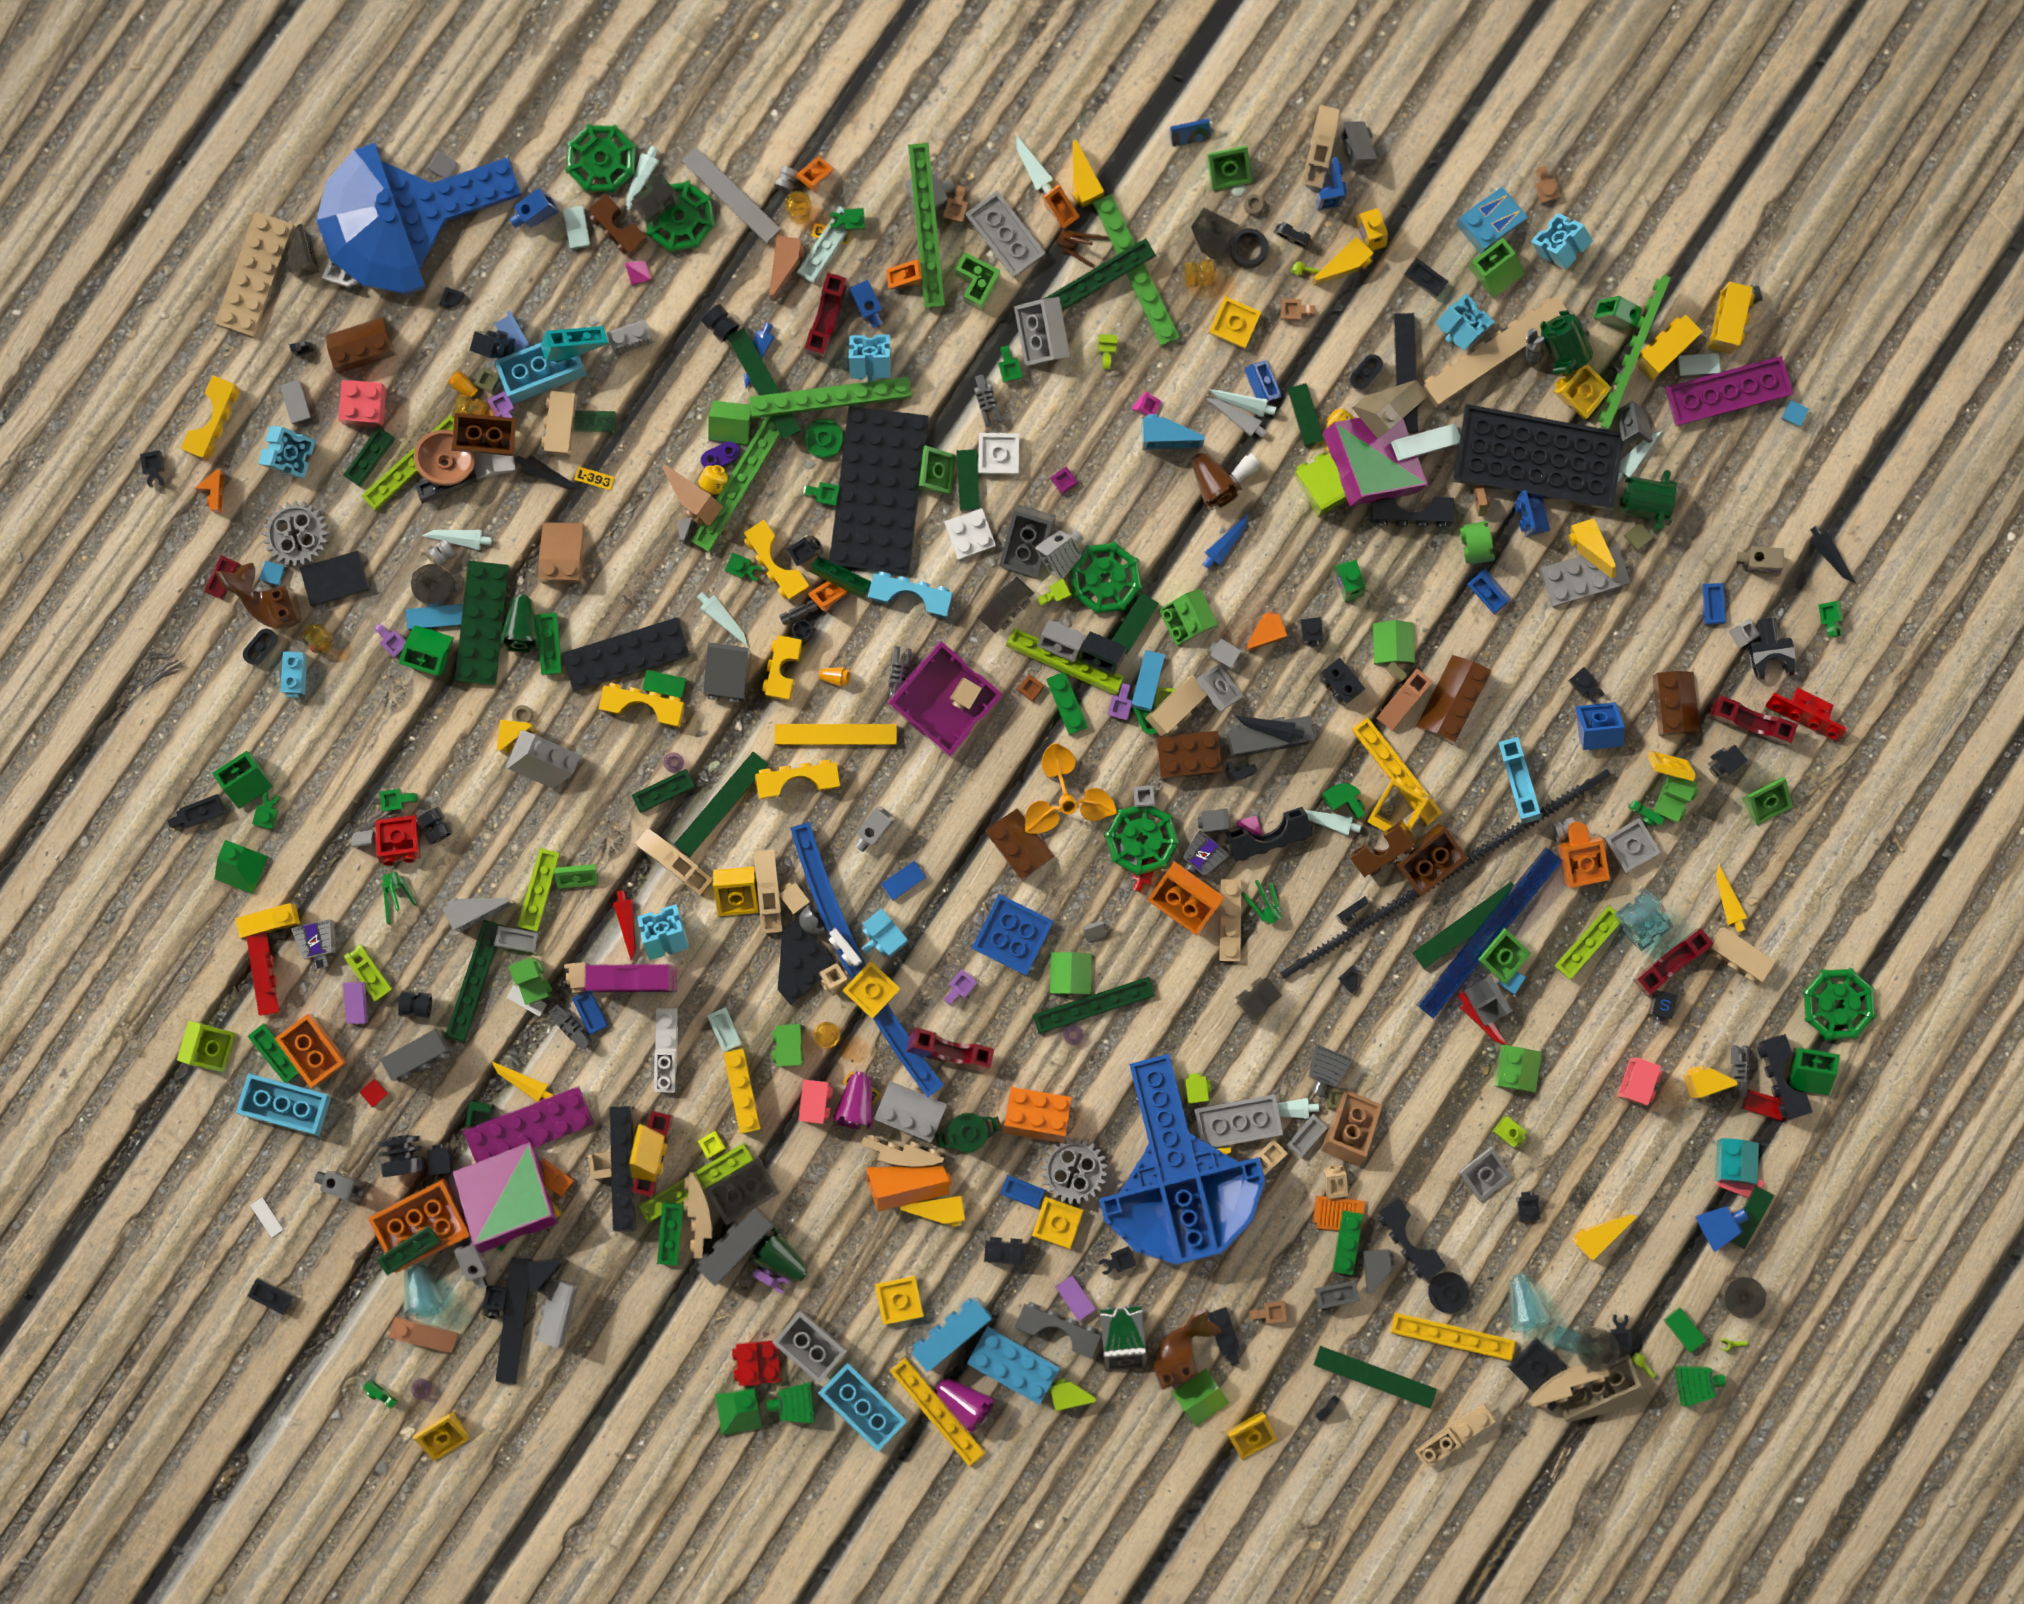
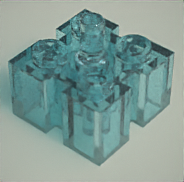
(1644, 920)

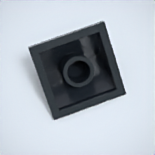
(541, 1272)

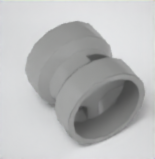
(786, 179)
(442, 552)
(1560, 829)

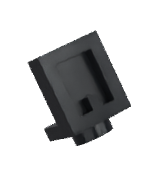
(805, 550)
(1312, 631)
(1244, 771)
(1528, 1206)
(494, 1302)

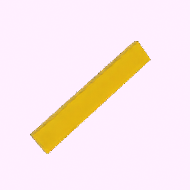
(835, 734)
(1393, 767)
(1453, 1336)
(937, 1412)

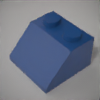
(1600, 726)

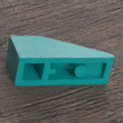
(568, 343)

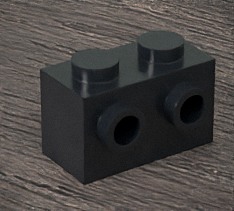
(492, 344)
(1101, 653)
(1341, 682)
(1726, 761)
(1005, 1252)

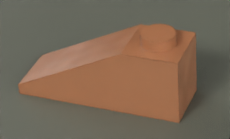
(786, 260)
(423, 1334)

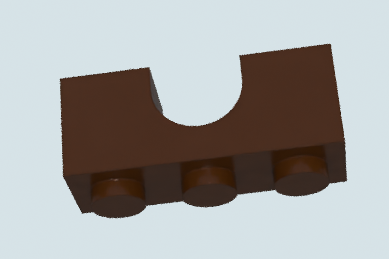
(629, 239)
(1369, 859)

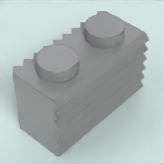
(630, 337)
(1061, 640)

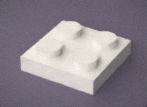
(998, 453)
(970, 534)
(849, 954)

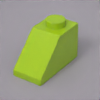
(1068, 1394)

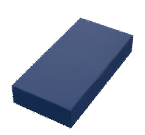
(1714, 603)
(903, 880)
(590, 1012)
(1022, 1191)

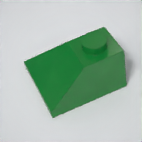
(239, 866)
(738, 1411)

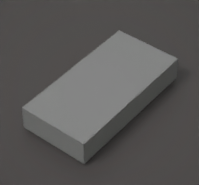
(295, 402)
(516, 939)
(1307, 1136)

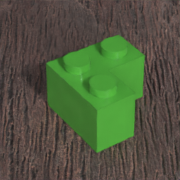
(981, 279)
(1674, 797)
(531, 981)
(789, 1045)

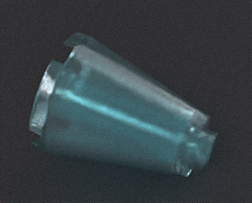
(420, 1292)
(1526, 1305)

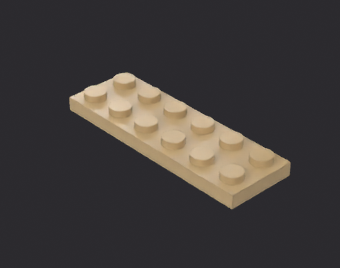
(254, 274)

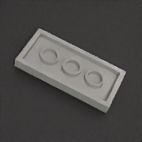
(1005, 234)
(1580, 578)
(1239, 1121)

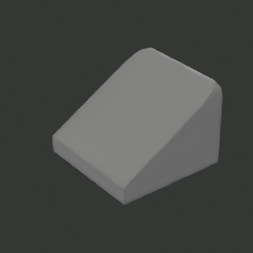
(442, 165)
(684, 528)
(1744, 633)
(1144, 796)
(363, 839)
(1094, 931)

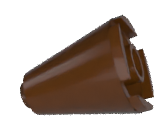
(1214, 481)

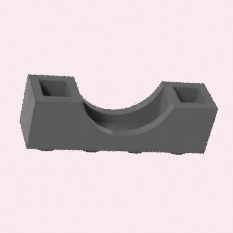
(1083, 1339)

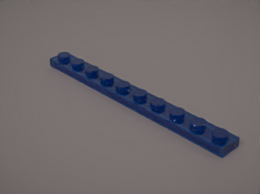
(1499, 919)

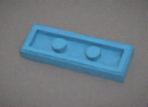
(434, 616)
(1148, 680)

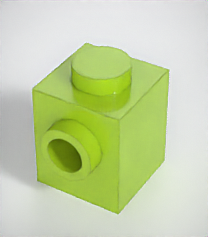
(1197, 1088)
(1510, 1132)

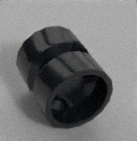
(717, 320)
(429, 820)
(413, 1004)

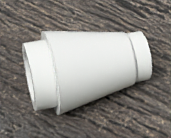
(1246, 467)

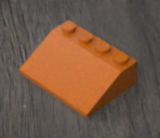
(429, 1206)

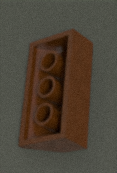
(1453, 698)

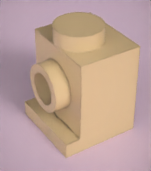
(576, 976)
(833, 979)

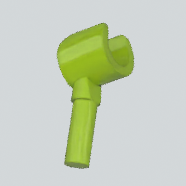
(1299, 267)
(1733, 1344)
(1639, 1360)

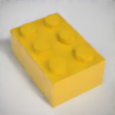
(1731, 317)
(1667, 346)

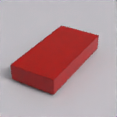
(1762, 1104)

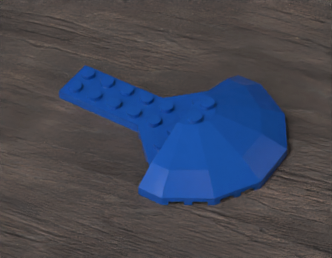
(387, 220)
(1182, 1193)

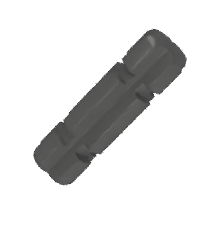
(798, 612)

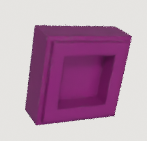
(1063, 480)

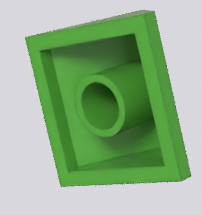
(1229, 168)
(729, 422)
(936, 471)
(1393, 642)
(1768, 801)
(1504, 956)
(1070, 973)
(1200, 1397)

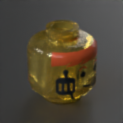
(317, 638)

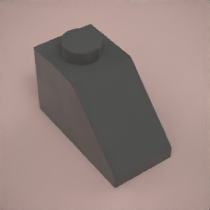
(1214, 821)
(1376, 1267)

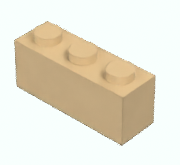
(559, 423)
(1177, 706)
(1741, 955)

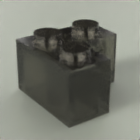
(655, 200)
(1006, 604)
(1258, 999)

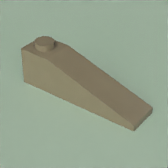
(1387, 407)
(1618, 1392)

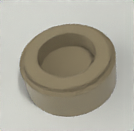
(1254, 204)
(522, 714)

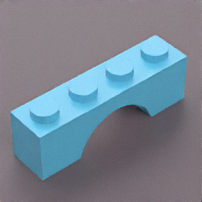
(885, 588)
(1520, 780)

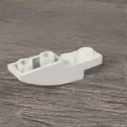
(666, 1050)

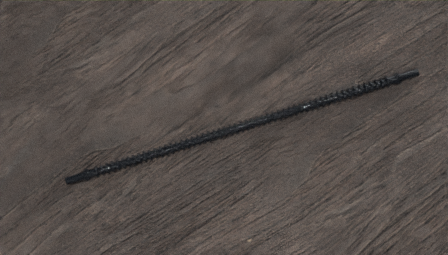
(1301, 963)

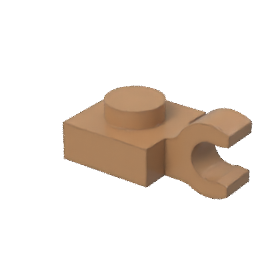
(1546, 188)
(956, 207)
(1292, 309)
(1481, 500)
(1273, 1312)

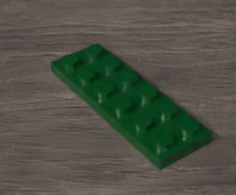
(481, 622)

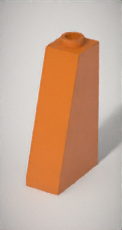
(906, 1184)

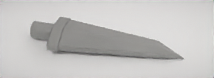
(1243, 420)

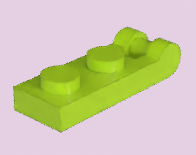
(368, 972)

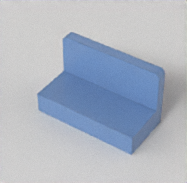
(510, 326)

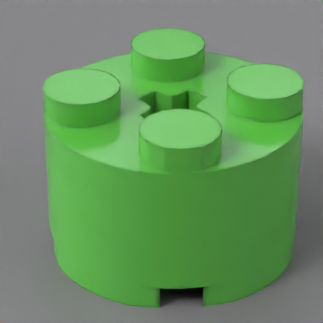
(1478, 543)

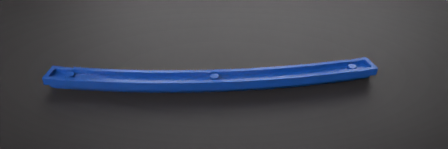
(832, 919)

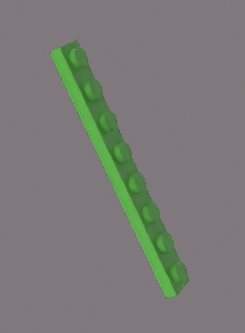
(926, 224)
(1139, 277)
(1636, 343)
(830, 397)
(738, 483)

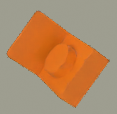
(814, 173)
(1060, 206)
(904, 275)
(215, 486)
(827, 594)

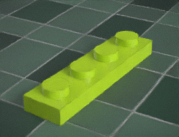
(538, 889)
(1588, 943)

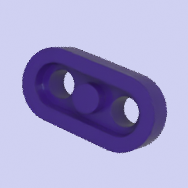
(720, 457)

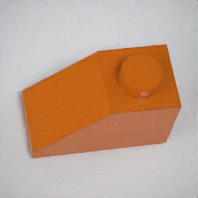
(1267, 631)

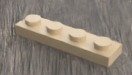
(1230, 920)

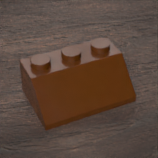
(359, 345)
(484, 434)
(1676, 703)
(1020, 849)
(1431, 860)

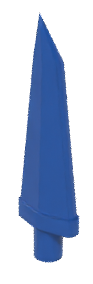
(761, 342)
(1220, 548)

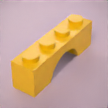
(202, 441)
(790, 581)
(616, 700)
(822, 776)
(741, 1091)

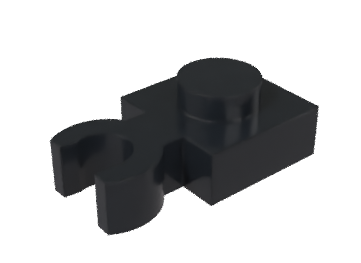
(152, 464)
(1584, 682)
(1349, 913)
(1121, 1259)
(1621, 1334)

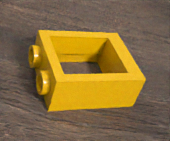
(1402, 784)

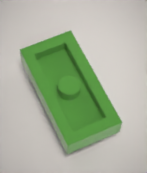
(576, 876)

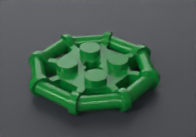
(604, 169)
(688, 224)
(1107, 589)
(1136, 849)
(1850, 999)

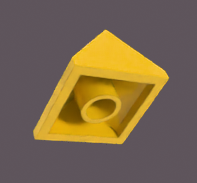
(509, 733)
(1251, 1435)
(442, 1436)

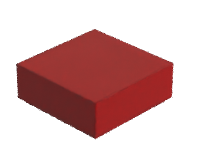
(374, 1093)

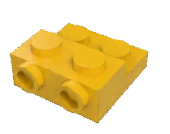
(1582, 390)

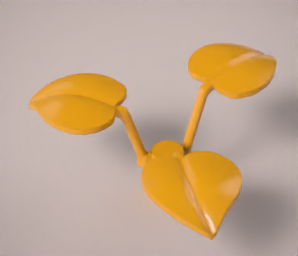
(1094, 806)

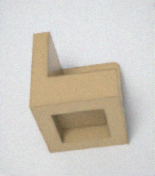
(600, 1165)

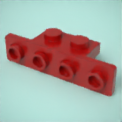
(1808, 711)
(262, 973)

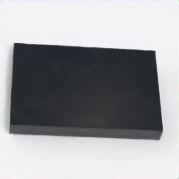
(334, 578)
(1536, 1366)

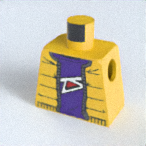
(1371, 228)

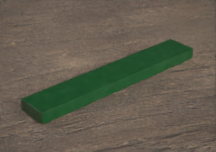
(1104, 274)
(760, 379)
(720, 804)
(1459, 930)
(473, 982)
(1093, 1005)
(1375, 1376)

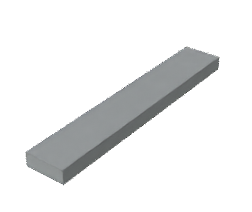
(731, 195)

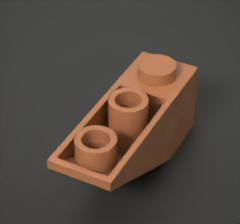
(1404, 699)

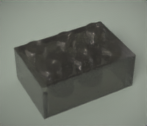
(743, 1190)

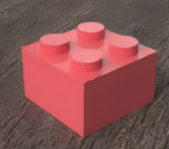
(362, 403)
(1640, 1081)
(815, 1101)

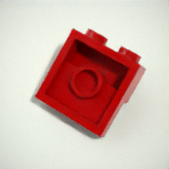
(397, 840)
(756, 1363)

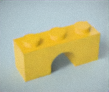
(784, 650)

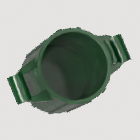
(1566, 343)
(1650, 500)
(968, 1132)

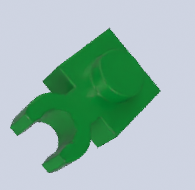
(852, 219)
(740, 566)
(265, 815)
(1649, 817)
(375, 1392)

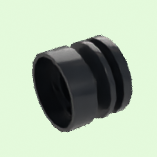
(401, 1156)

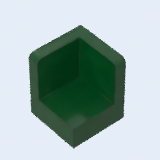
(478, 1113)

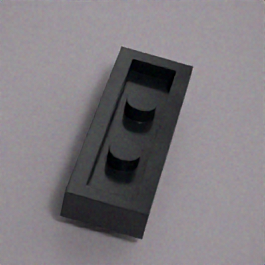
(428, 491)

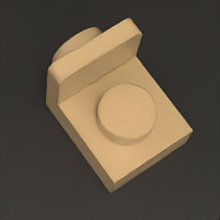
(1335, 1181)

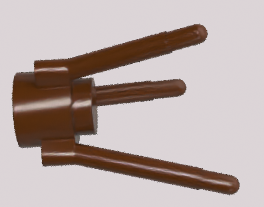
(1068, 240)

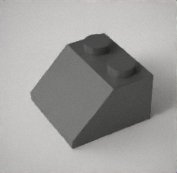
(1358, 145)

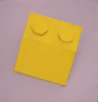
(735, 891)
(1706, 1081)
(647, 1154)

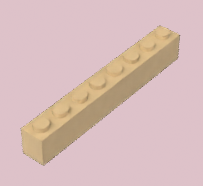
(1489, 355)

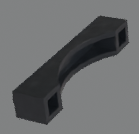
(621, 1180)

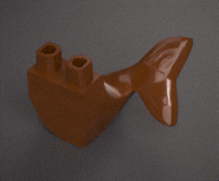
(273, 607)
(1175, 1357)

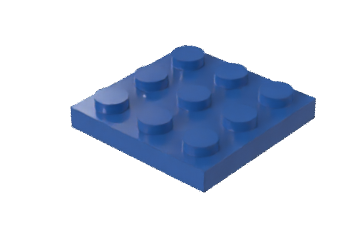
(1012, 934)

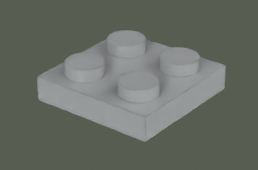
(1219, 688)
(1632, 845)

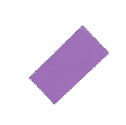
(355, 1002)
(1075, 1298)

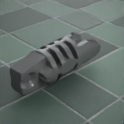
(1534, 347)
(986, 400)
(898, 670)
(570, 1026)
(1740, 1071)

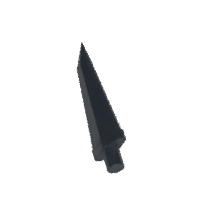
(539, 470)
(1828, 549)
(1278, 729)

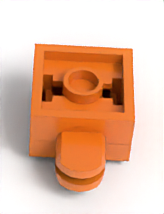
(1583, 857)

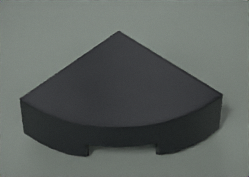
(451, 298)
(301, 348)
(1349, 979)
(1330, 1406)

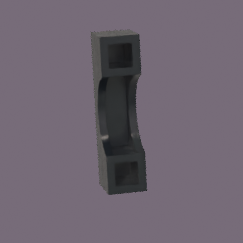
(1438, 513)
(1292, 828)
(1792, 1103)
(1395, 1217)

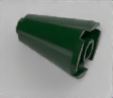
(520, 626)
(779, 1257)

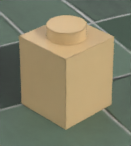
(965, 694)
(794, 897)

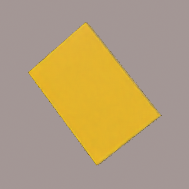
(1671, 765)

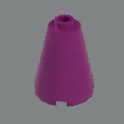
(856, 1103)
(965, 1403)

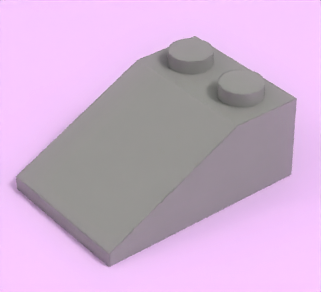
(468, 912)

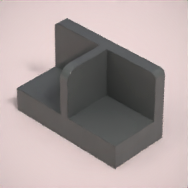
(1633, 423)
(1488, 1000)
(1336, 1294)

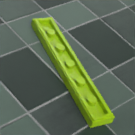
(398, 475)
(1027, 645)
(706, 1175)

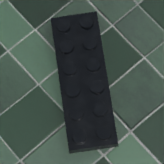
(625, 654)

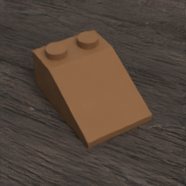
(696, 501)
(561, 553)
(1352, 1128)

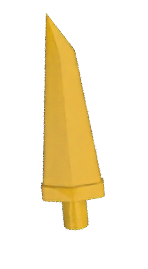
(1732, 907)
(528, 1085)

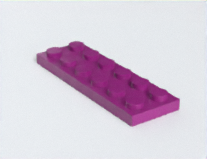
(1728, 391)
(532, 1123)

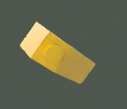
(1085, 184)
(1347, 261)
(1592, 546)
(268, 920)
(942, 1210)
(1596, 1238)

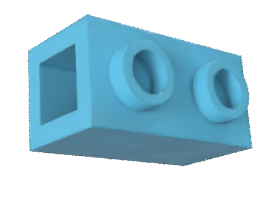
(293, 674)

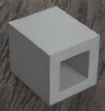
(1224, 653)

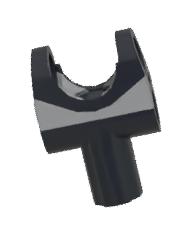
(1771, 649)

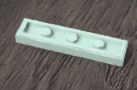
(822, 250)
(1426, 442)

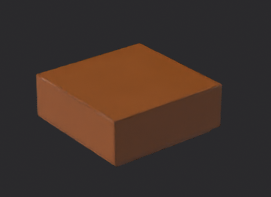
(1030, 688)

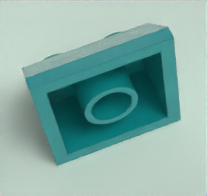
(1736, 1161)

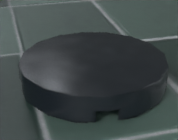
(1448, 1292)

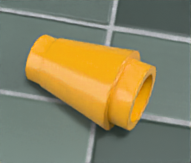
(462, 384)
(836, 676)

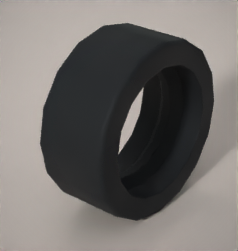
(1248, 232)

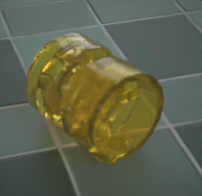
(798, 207)
(1192, 276)
(466, 405)
(827, 1035)

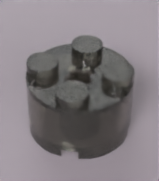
(423, 579)
(1751, 1289)
(1606, 1357)

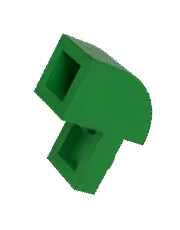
(1342, 794)

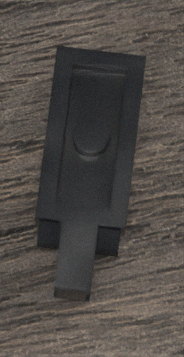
(198, 812)
(1227, 1341)

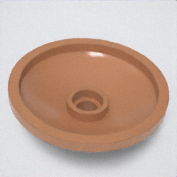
(437, 449)

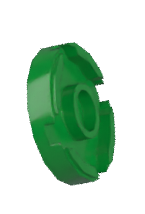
(823, 438)

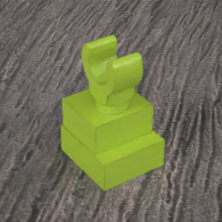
(1107, 346)
(1059, 592)

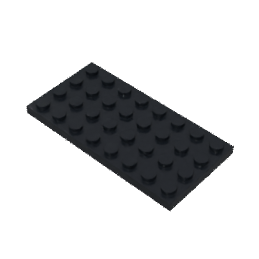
(1538, 456)
(878, 490)

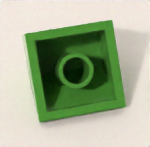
(1518, 1068)

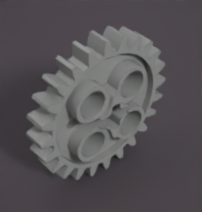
(278, 539)
(1091, 1177)

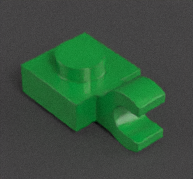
(1010, 367)
(825, 494)
(1831, 614)
(393, 799)

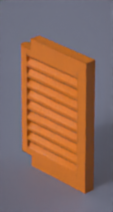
(1328, 1211)

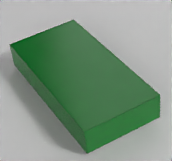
(664, 684)
(1684, 1330)

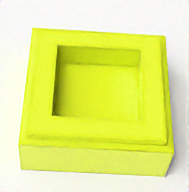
(711, 1144)

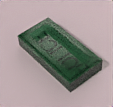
(595, 421)

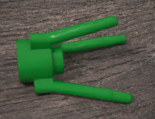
(391, 884)
(1271, 912)

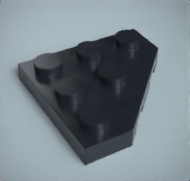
(800, 962)

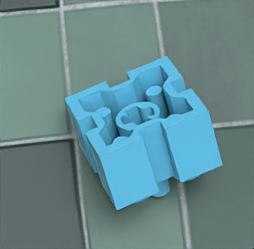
(1561, 241)
(1464, 322)
(870, 357)
(286, 452)
(663, 932)
(883, 934)

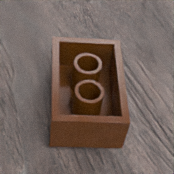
(1189, 755)

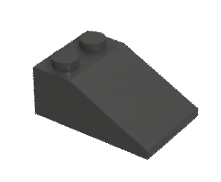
(1026, 531)

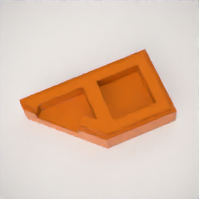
(556, 1179)

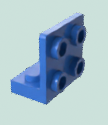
(1333, 196)
(1532, 514)

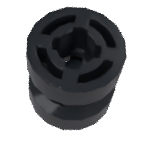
(802, 630)

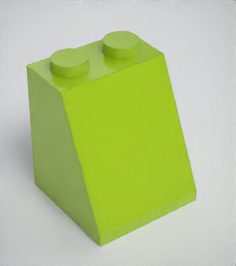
(1321, 483)

